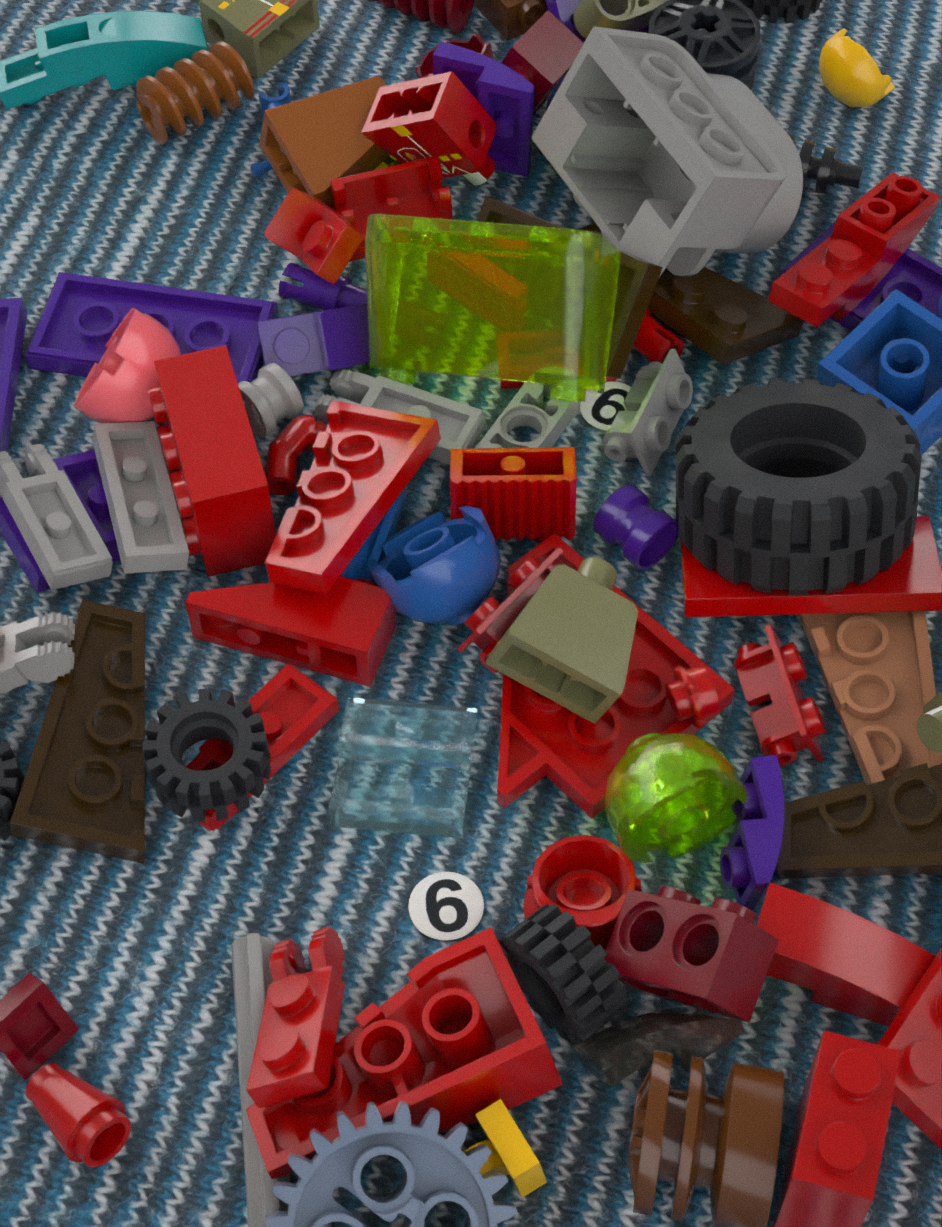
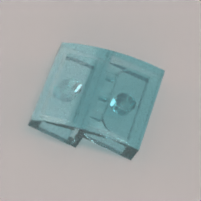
(404, 768)

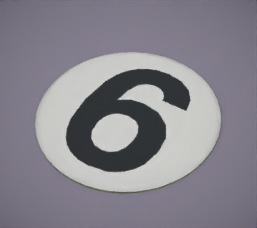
(602, 409)
(446, 906)

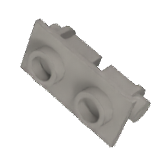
(651, 414)

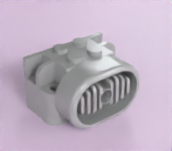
(669, 153)

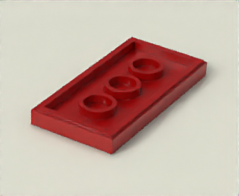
(906, 586)

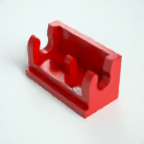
(394, 190)

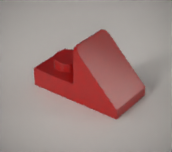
(314, 234)

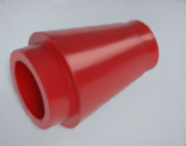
(79, 1115)

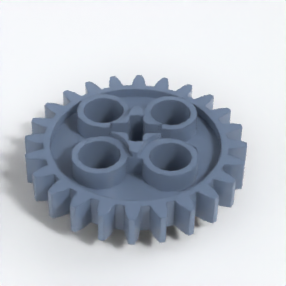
(432, 1166)

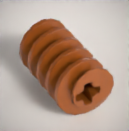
(191, 87)

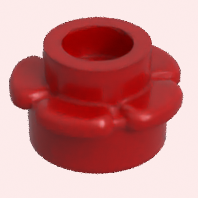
(692, 695)

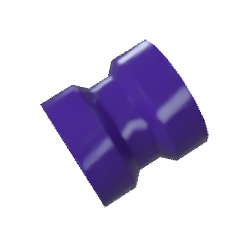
(636, 527)

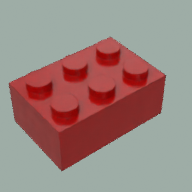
(216, 458)

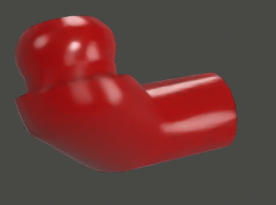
(285, 450)

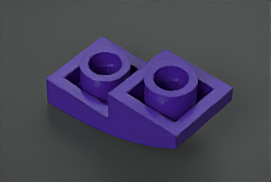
(756, 843)

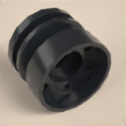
(716, 33)

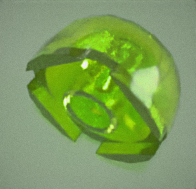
(670, 795)

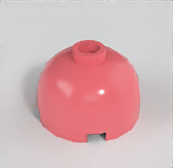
(120, 381)

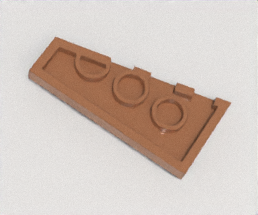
(878, 682)

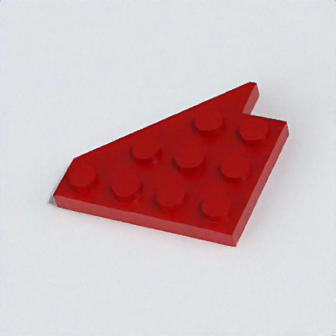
(574, 753)

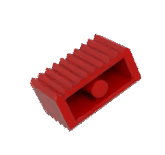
(517, 490)

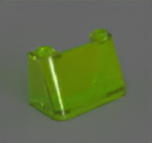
(490, 302)

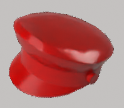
(584, 878)

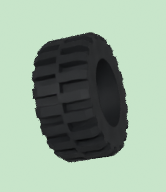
(797, 486)

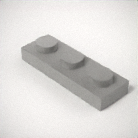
(140, 497)

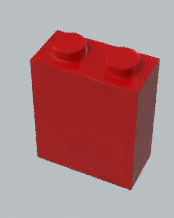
(838, 1134)

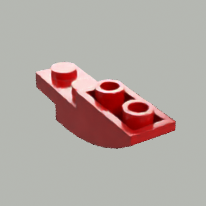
(858, 253)

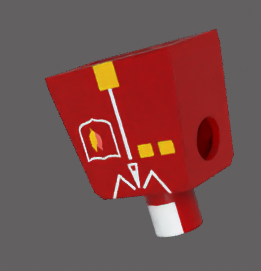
(434, 119)

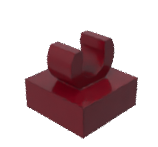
(32, 1026)

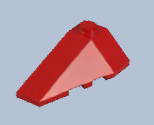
(440, 1042)

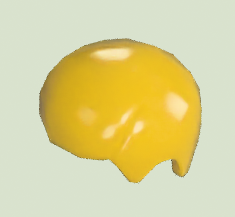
(851, 72)

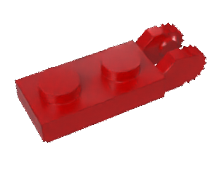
(291, 713)
(298, 1020)

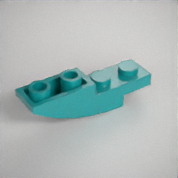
(93, 45)

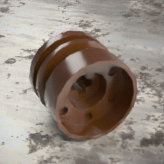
(708, 1141)

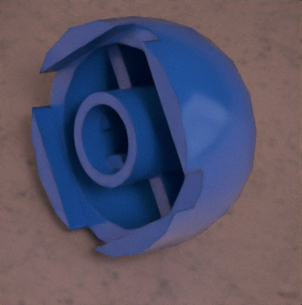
(439, 567)

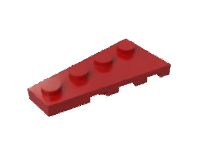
(351, 485)

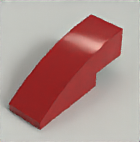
(841, 956)

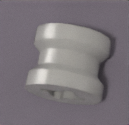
(270, 399)

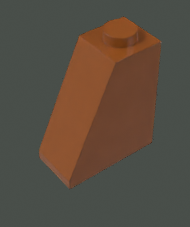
(322, 138)

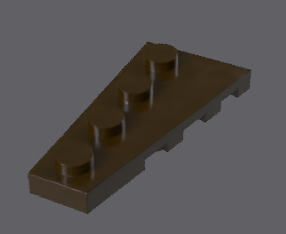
(89, 755)
(866, 829)

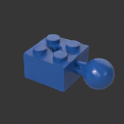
(896, 359)

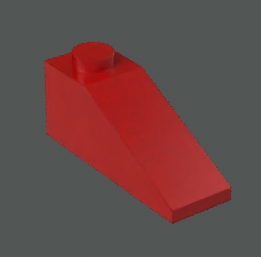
(324, 633)

